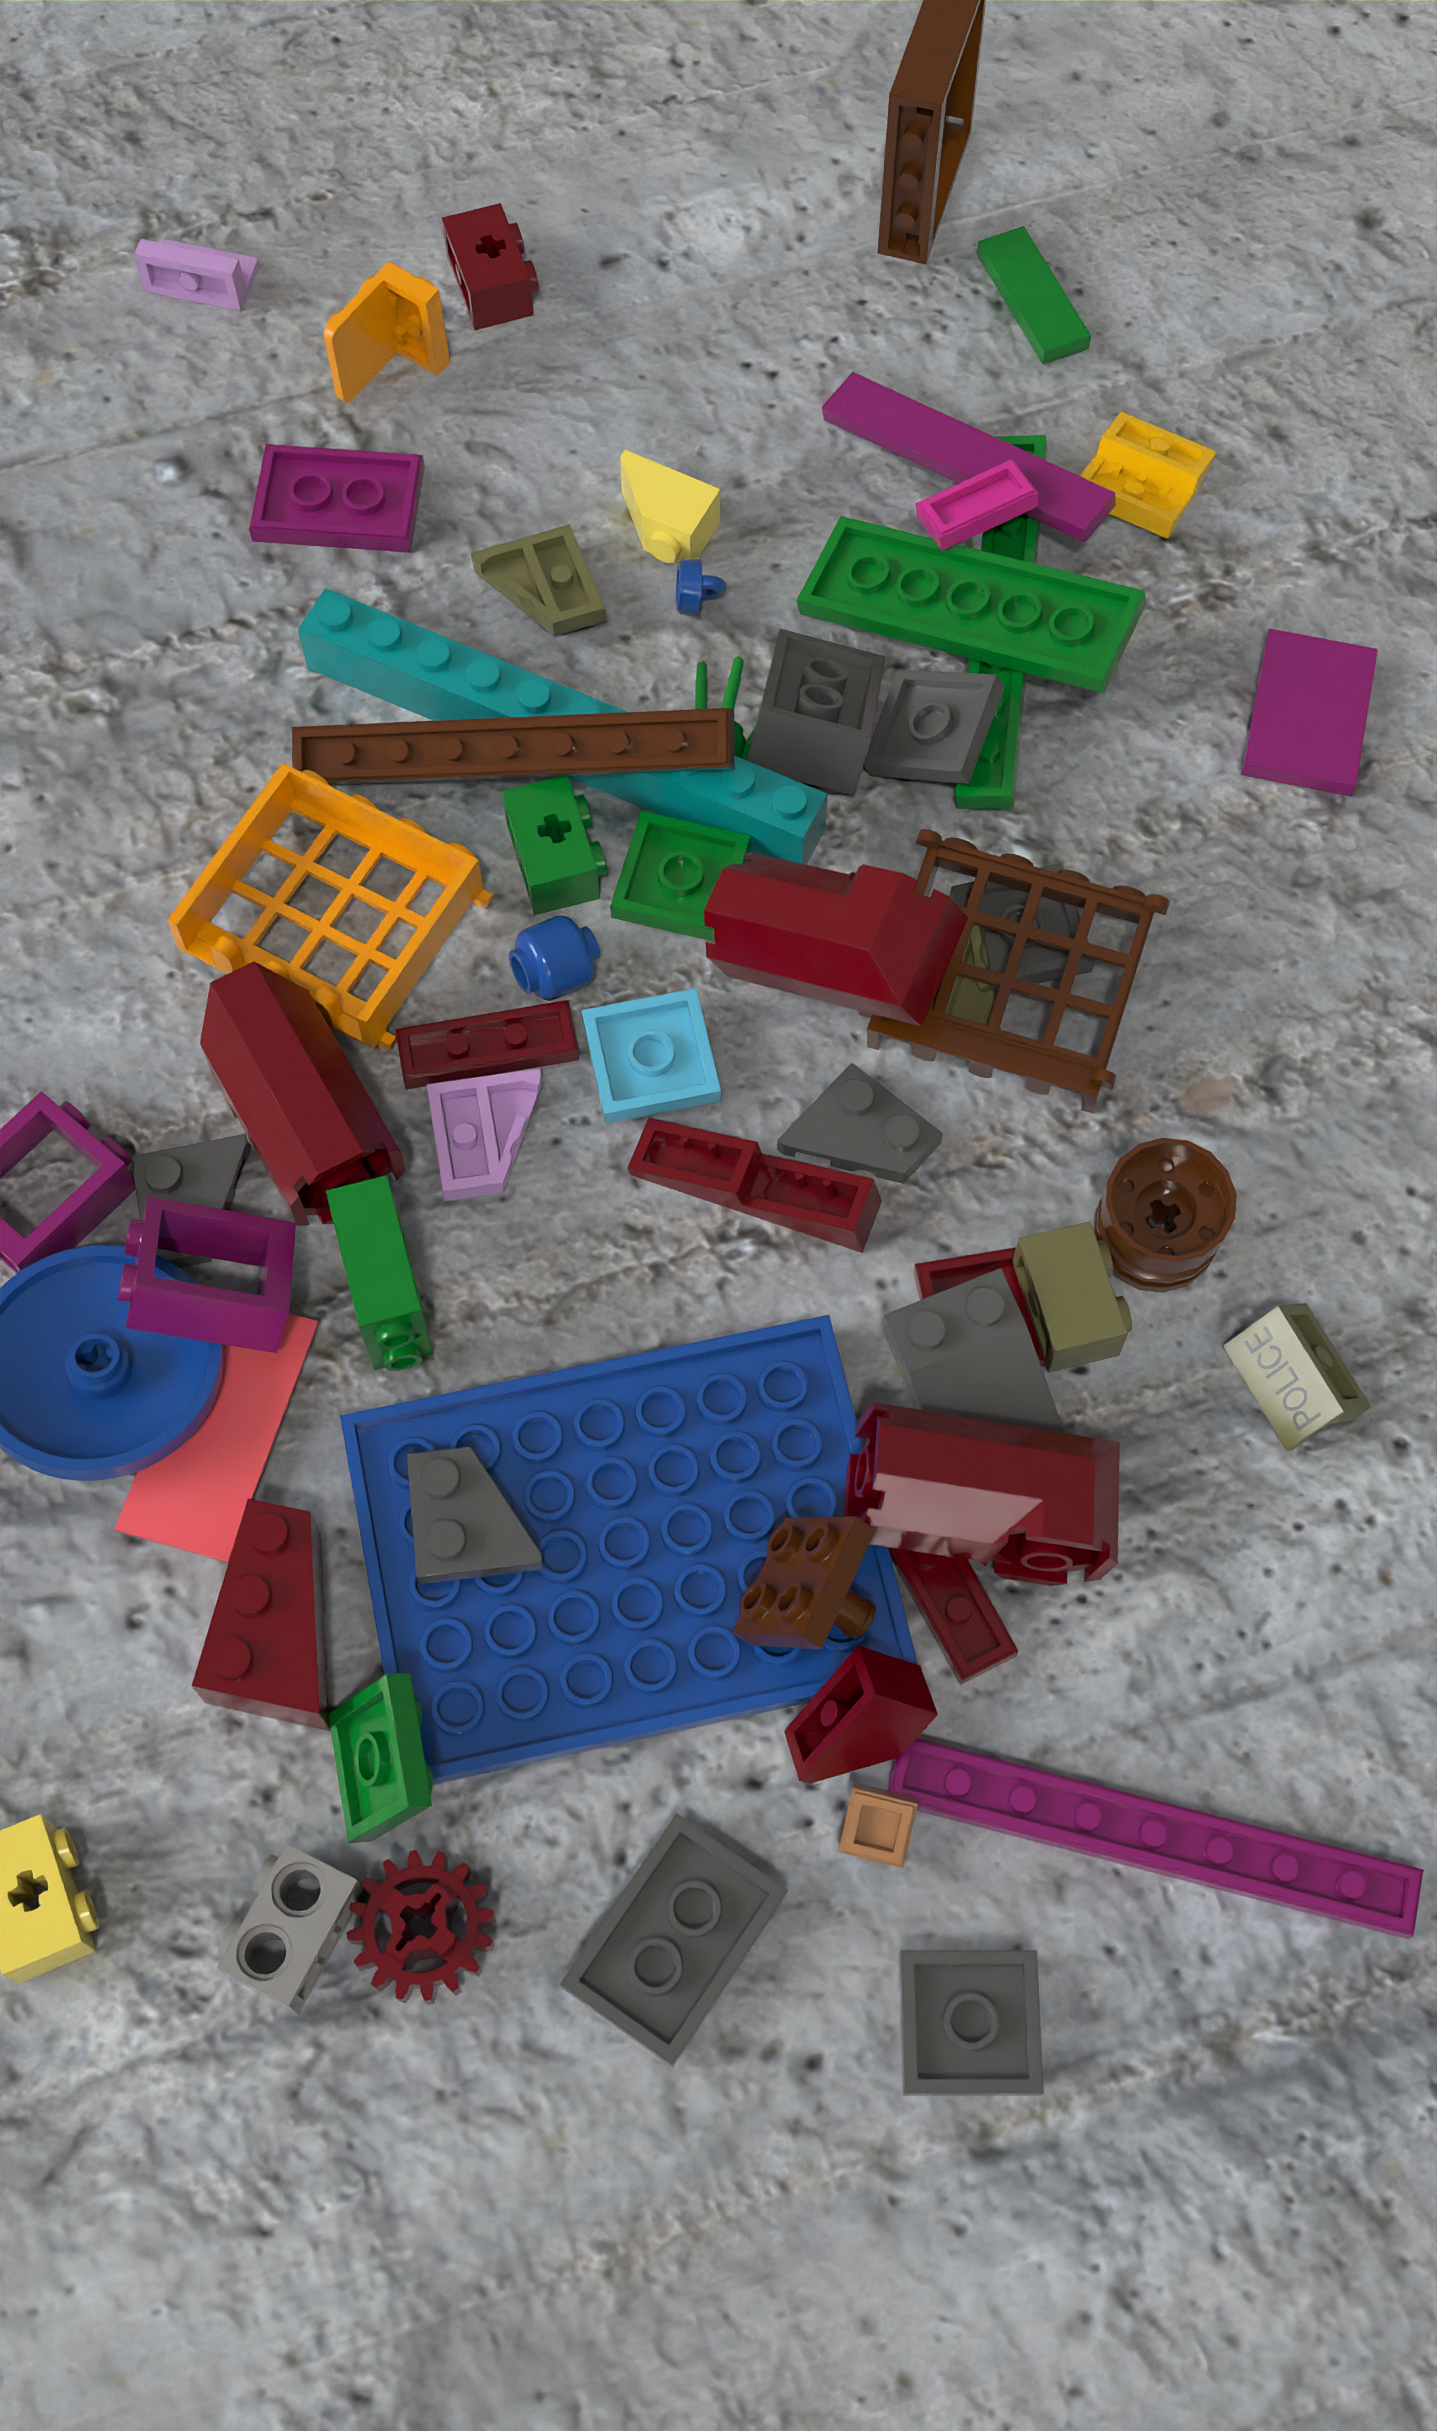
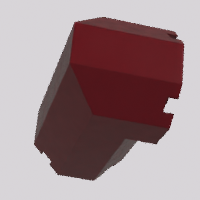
(834, 934)
(293, 1090)
(987, 1493)

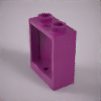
(84, 1207)
(203, 1310)

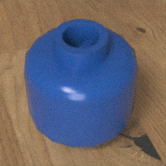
(554, 958)

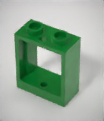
(380, 1274)

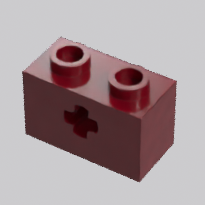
(490, 266)

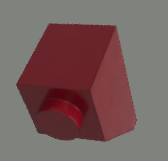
(860, 1716)

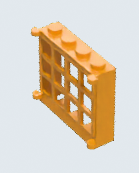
(364, 824)

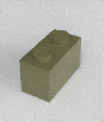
(1071, 1296)

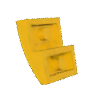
(1149, 472)

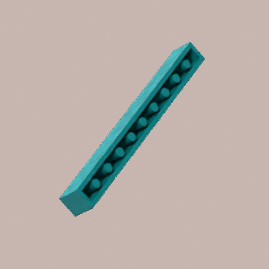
(459, 682)

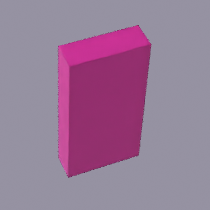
(977, 504)

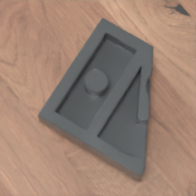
(193, 1175)

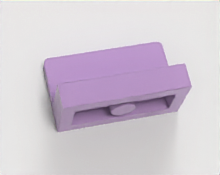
(195, 273)

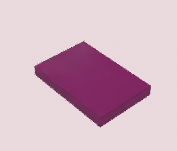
(337, 498)
(1310, 712)

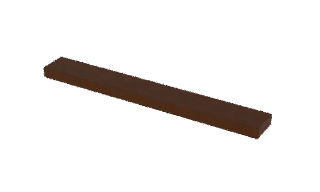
(518, 746)

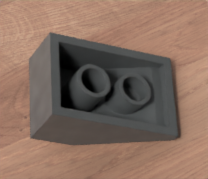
(817, 712)
(972, 1355)

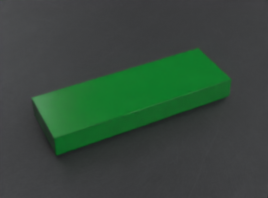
(1033, 295)

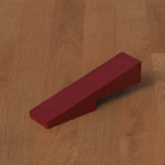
(768, 1187)

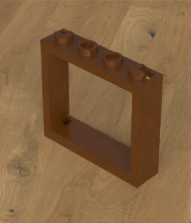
(921, 146)

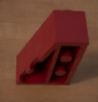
(268, 1622)

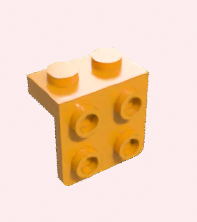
(386, 317)

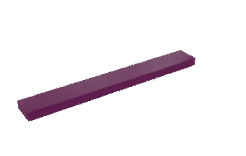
(1160, 1837)

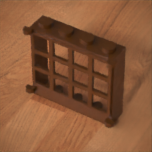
(988, 1045)

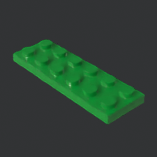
(973, 603)

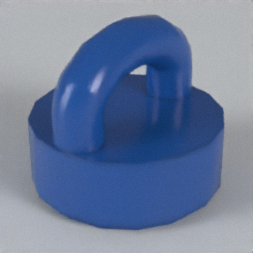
(693, 586)

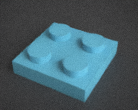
(651, 1056)

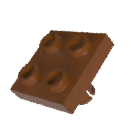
(808, 1585)

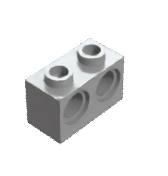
(307, 1934)

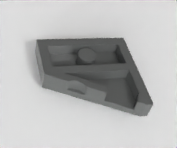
(862, 1128)
(463, 1520)

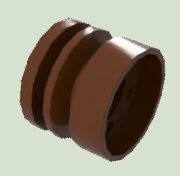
(1174, 1186)

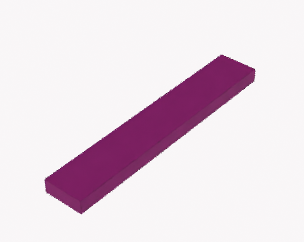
(963, 452)

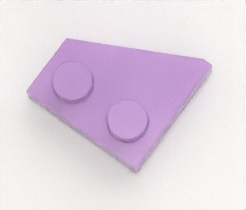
(481, 1129)

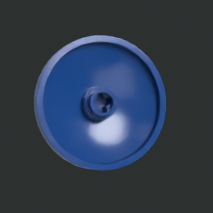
(84, 1389)

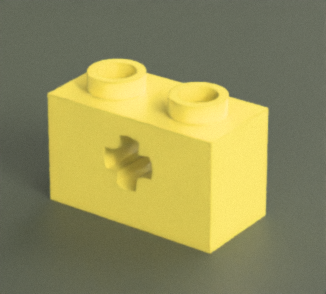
(62, 1925)

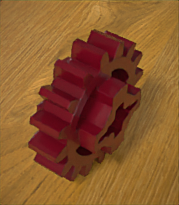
(403, 1954)

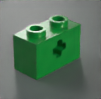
(552, 844)

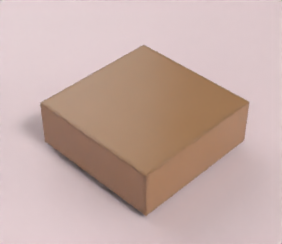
(878, 1825)

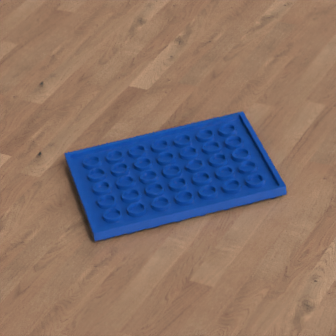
(651, 1522)

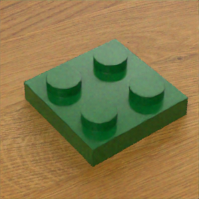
(673, 873)
(380, 1758)

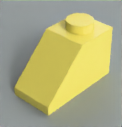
(669, 509)

